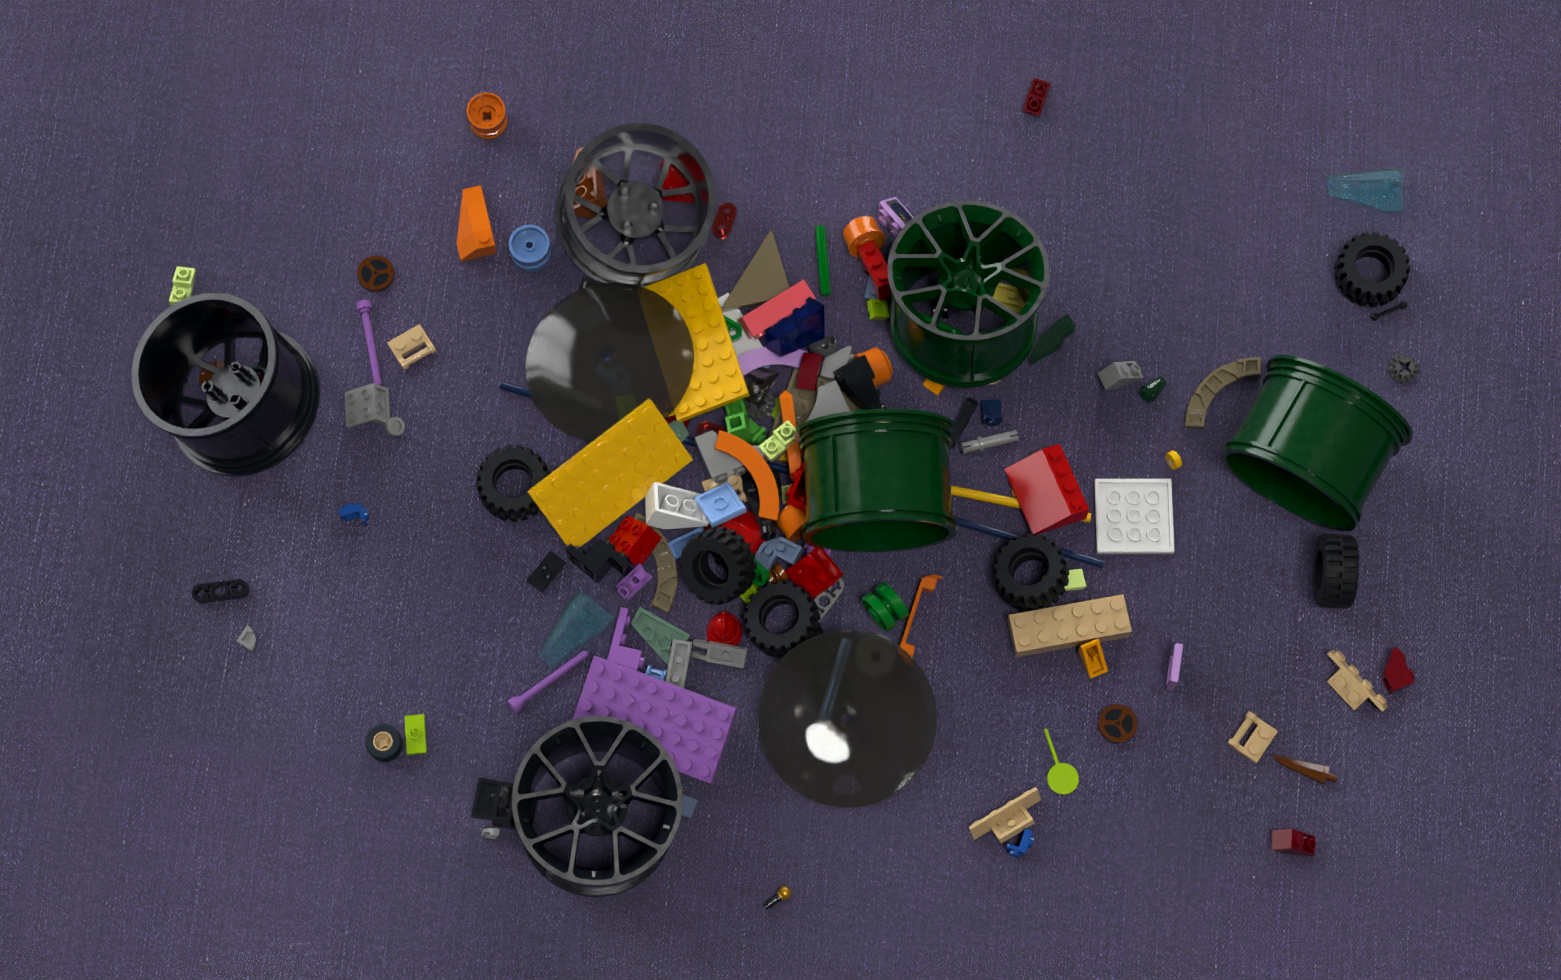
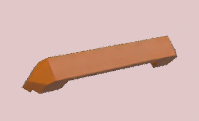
(793, 451)
(928, 585)

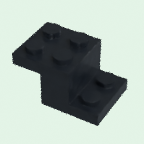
(599, 560)
(494, 803)

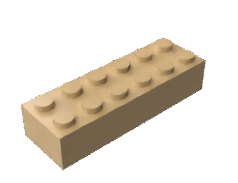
(1069, 625)

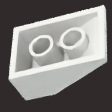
(672, 508)

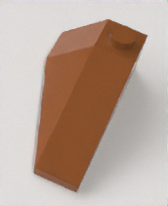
(591, 189)

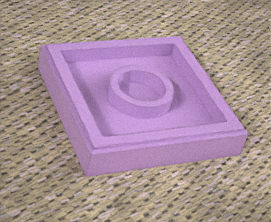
(1174, 667)

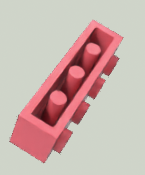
(775, 309)

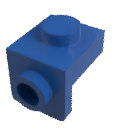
(353, 511)
(1026, 842)

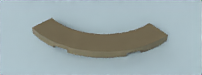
(1214, 384)
(666, 570)

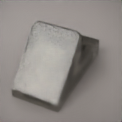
(761, 384)

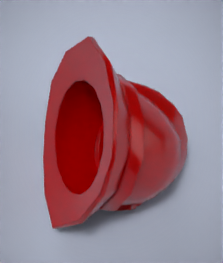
(724, 629)

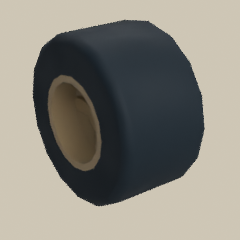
(379, 738)

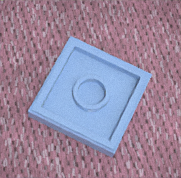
(720, 504)

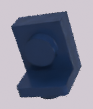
(991, 412)

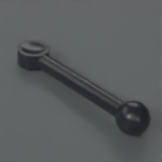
(1402, 305)

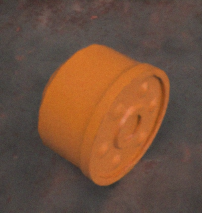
(862, 231)
(880, 365)
(791, 522)

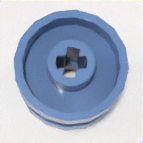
(530, 248)

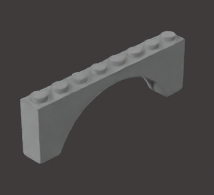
(722, 465)

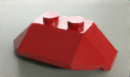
(746, 526)

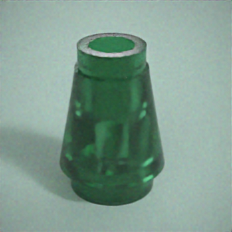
(1152, 389)

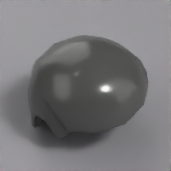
(825, 346)

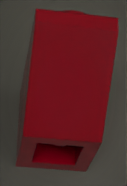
(1396, 673)
(1293, 842)

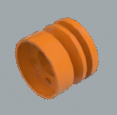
(487, 106)

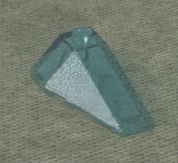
(1373, 188)
(577, 623)

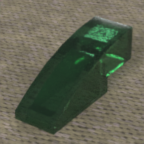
(1052, 339)

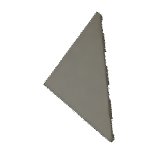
(761, 279)

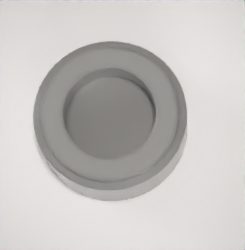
(394, 426)

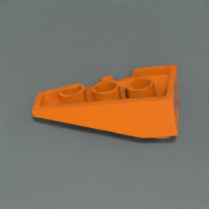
(474, 227)

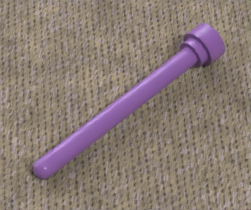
(364, 308)
(517, 702)

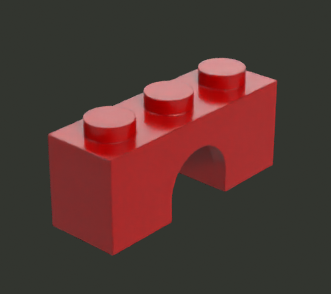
(875, 265)

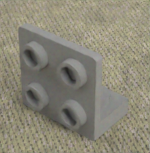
(367, 405)

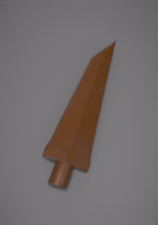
(1313, 771)

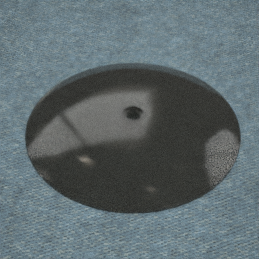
(614, 319)
(856, 759)

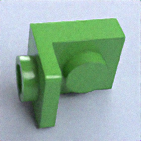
(758, 433)

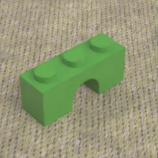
(738, 420)

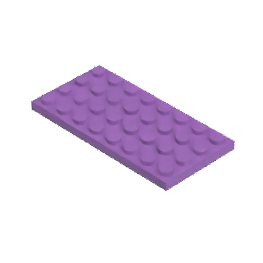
(683, 721)

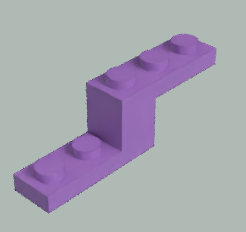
(623, 655)

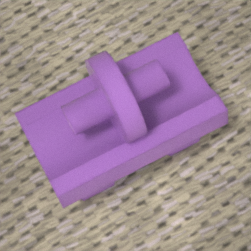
(633, 582)

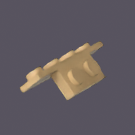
(1351, 685)
(1008, 819)

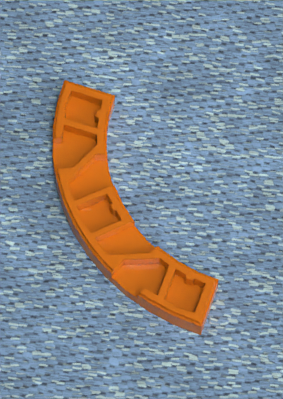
(757, 468)

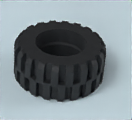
(1385, 251)
(498, 464)
(1024, 550)
(1335, 571)
(700, 576)
(768, 599)

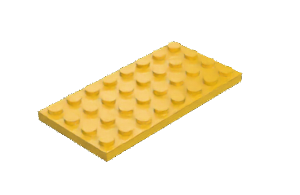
(716, 369)
(610, 475)

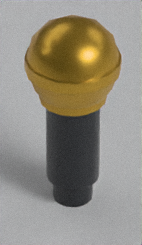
(783, 893)

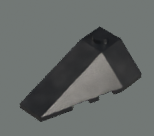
(857, 384)

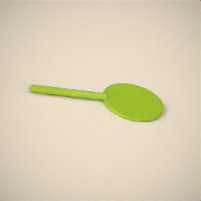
(1061, 777)

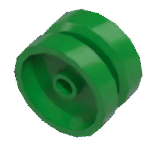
(885, 607)

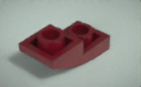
(1036, 97)
(809, 371)

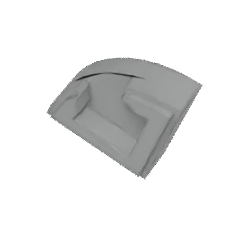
(248, 639)
(491, 833)

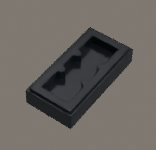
(546, 572)

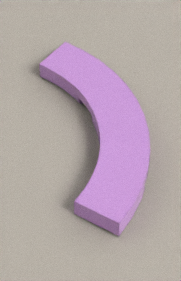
(763, 357)

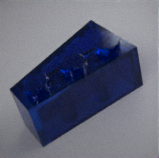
(798, 330)

